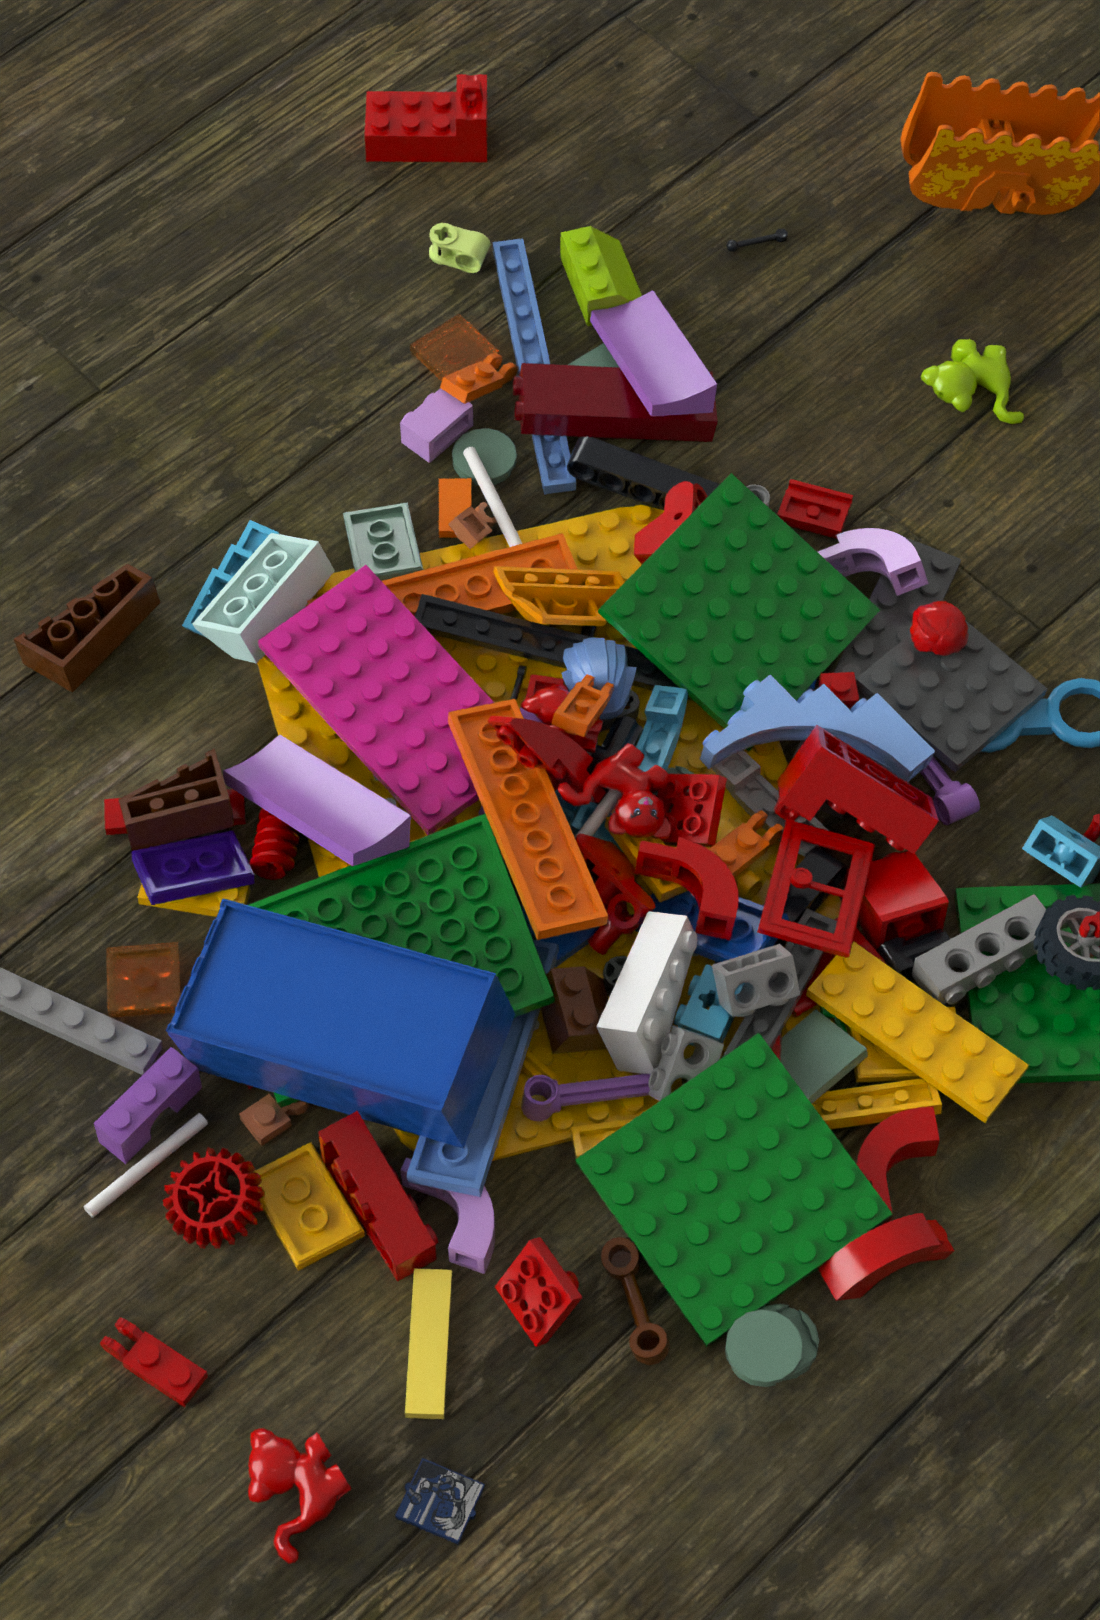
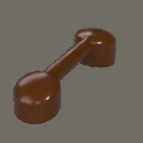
(622, 1263)

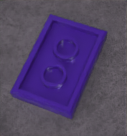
(192, 867)

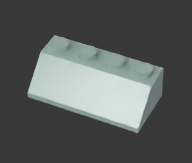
(264, 594)

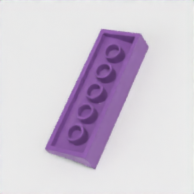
(656, 357)
(321, 802)

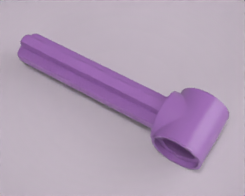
(951, 798)
(578, 1093)

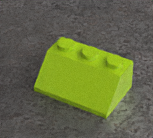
(597, 270)

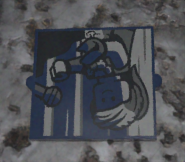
(440, 1501)

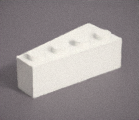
(647, 992)

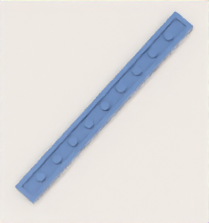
(530, 347)

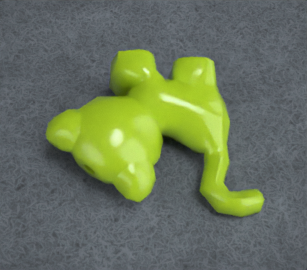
(958, 379)

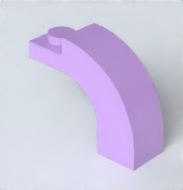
(878, 552)
(475, 1232)

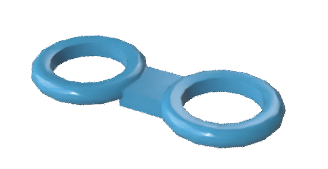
(1045, 718)

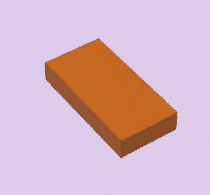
(454, 498)

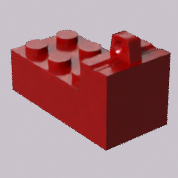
(429, 124)
(854, 785)

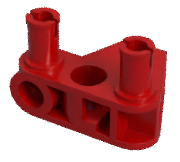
(679, 505)
(616, 887)

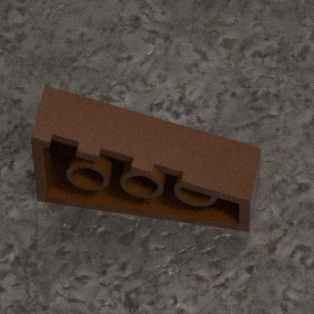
(90, 628)

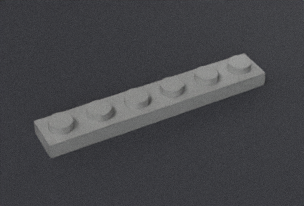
(77, 1023)

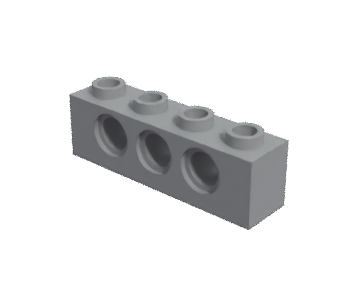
(933, 968)

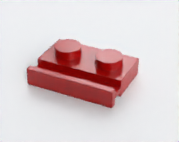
(815, 508)

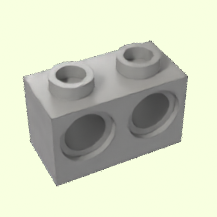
(755, 971)
(673, 1064)

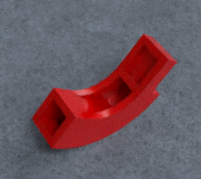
(701, 875)
(895, 1139)
(883, 1251)

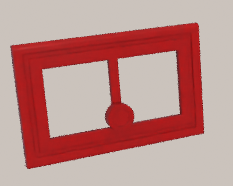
(784, 874)

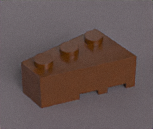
(179, 806)

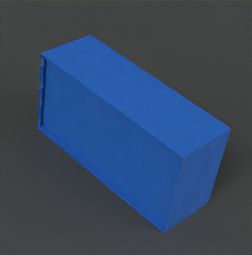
(343, 1022)

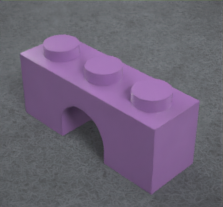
(128, 1122)

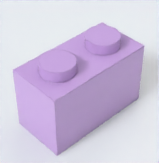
(435, 424)

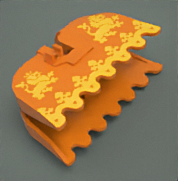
(1001, 146)

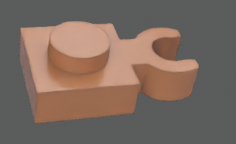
(472, 525)
(268, 1120)

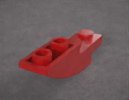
(546, 748)

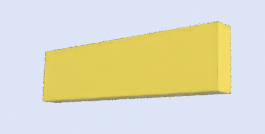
(428, 1344)

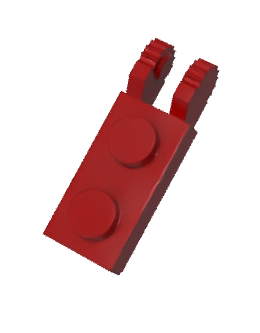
(156, 1363)

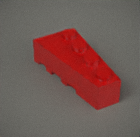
(377, 1196)

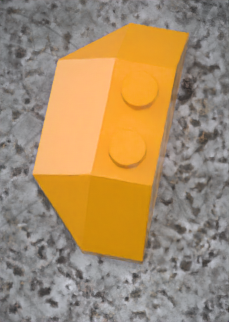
(558, 594)

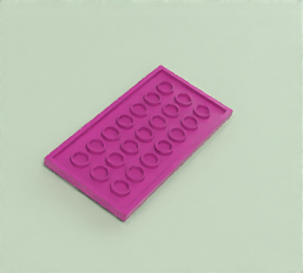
(383, 692)

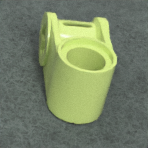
(460, 250)

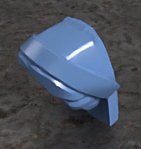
(606, 663)

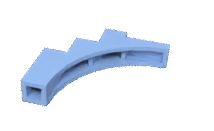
(774, 715)

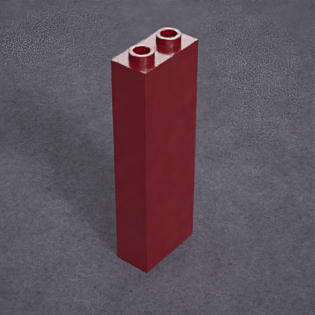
(596, 404)

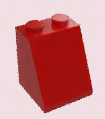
(900, 900)

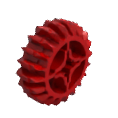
(216, 1171)

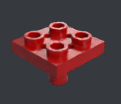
(696, 809)
(544, 1286)

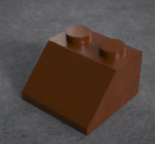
(576, 1010)

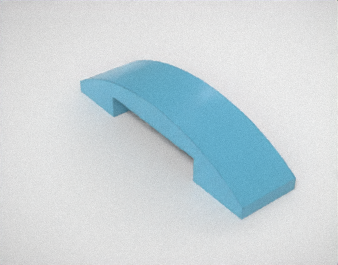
(663, 726)

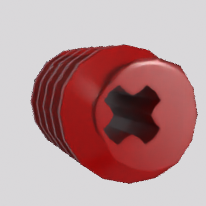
(273, 847)

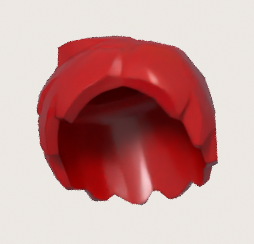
(939, 628)

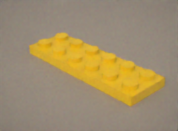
(918, 1031)

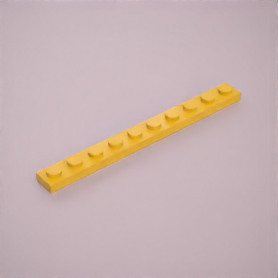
(836, 1107)

